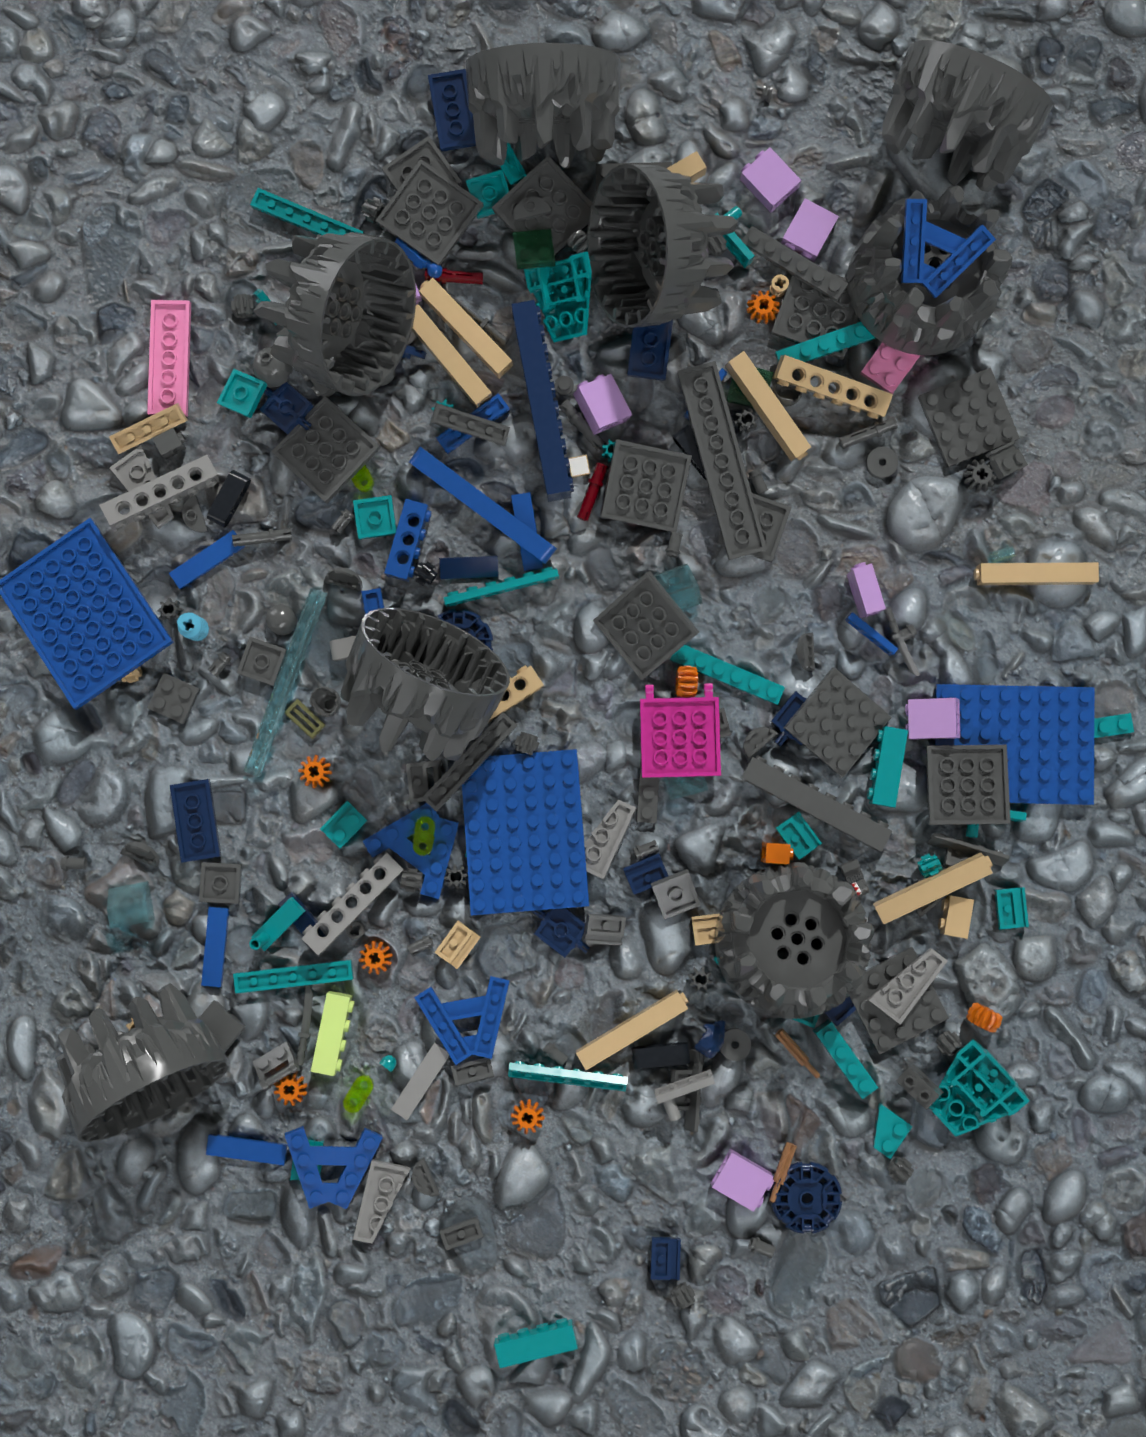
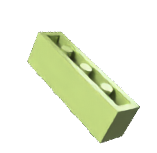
(332, 1032)

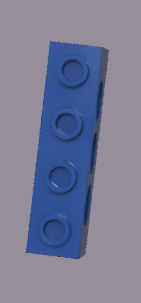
(410, 510)

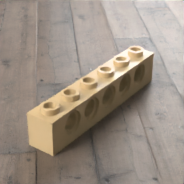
(879, 398)
(532, 682)

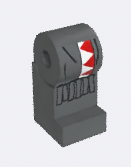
(854, 876)

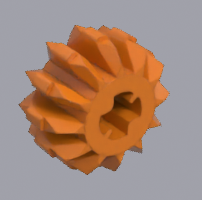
(760, 299)
(686, 681)
(321, 769)
(381, 954)
(984, 1017)
(292, 1096)
(524, 1122)

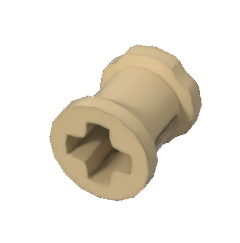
(783, 281)

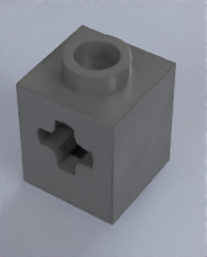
(170, 443)

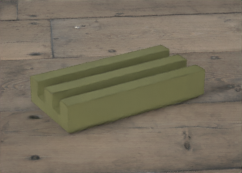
(317, 730)

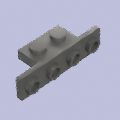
(959, 850)
(691, 1101)

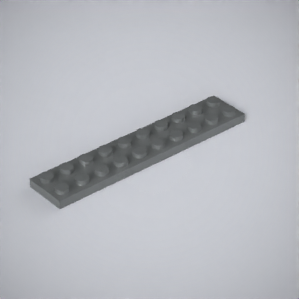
(721, 460)

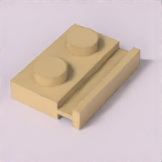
(704, 929)
(457, 944)

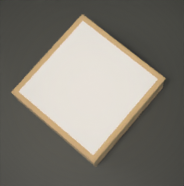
(579, 466)

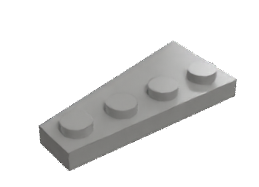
(135, 471)
(606, 838)
(908, 986)
(379, 1193)

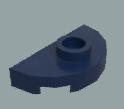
(411, 351)

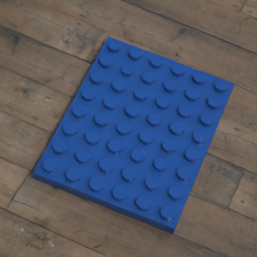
(83, 613)
(1044, 732)
(525, 834)

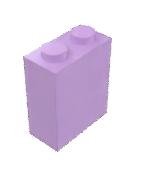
(769, 179)
(809, 230)
(602, 403)
(865, 590)
(933, 718)
(742, 1180)

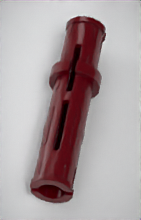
(458, 277)
(592, 491)

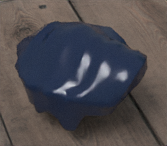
(712, 1040)

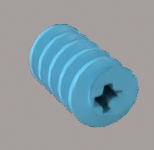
(187, 621)

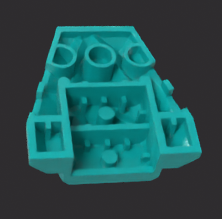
(563, 295)
(976, 1091)

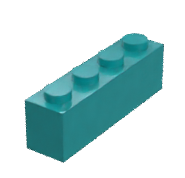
(888, 766)
(845, 1059)
(535, 1343)

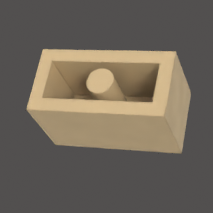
(956, 916)

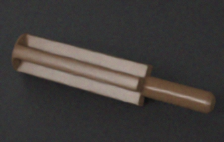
(796, 1052)
(782, 1169)

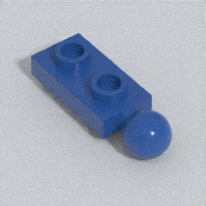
(419, 261)

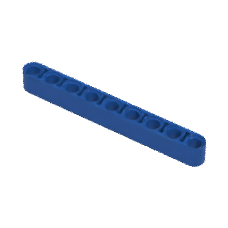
(482, 505)

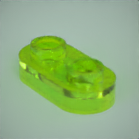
(362, 475)
(424, 836)
(359, 1093)

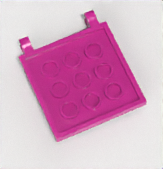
(680, 735)

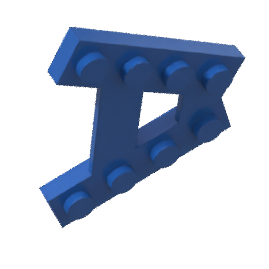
(919, 231)
(431, 865)
(442, 1015)
(354, 1159)

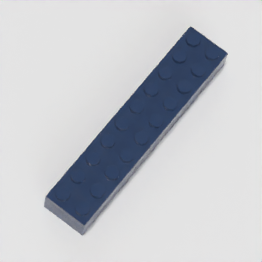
(540, 395)

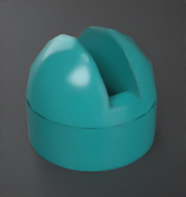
(389, 1062)

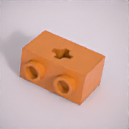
(776, 853)

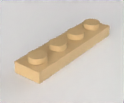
(148, 428)

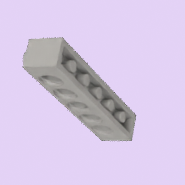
(163, 483)
(320, 944)

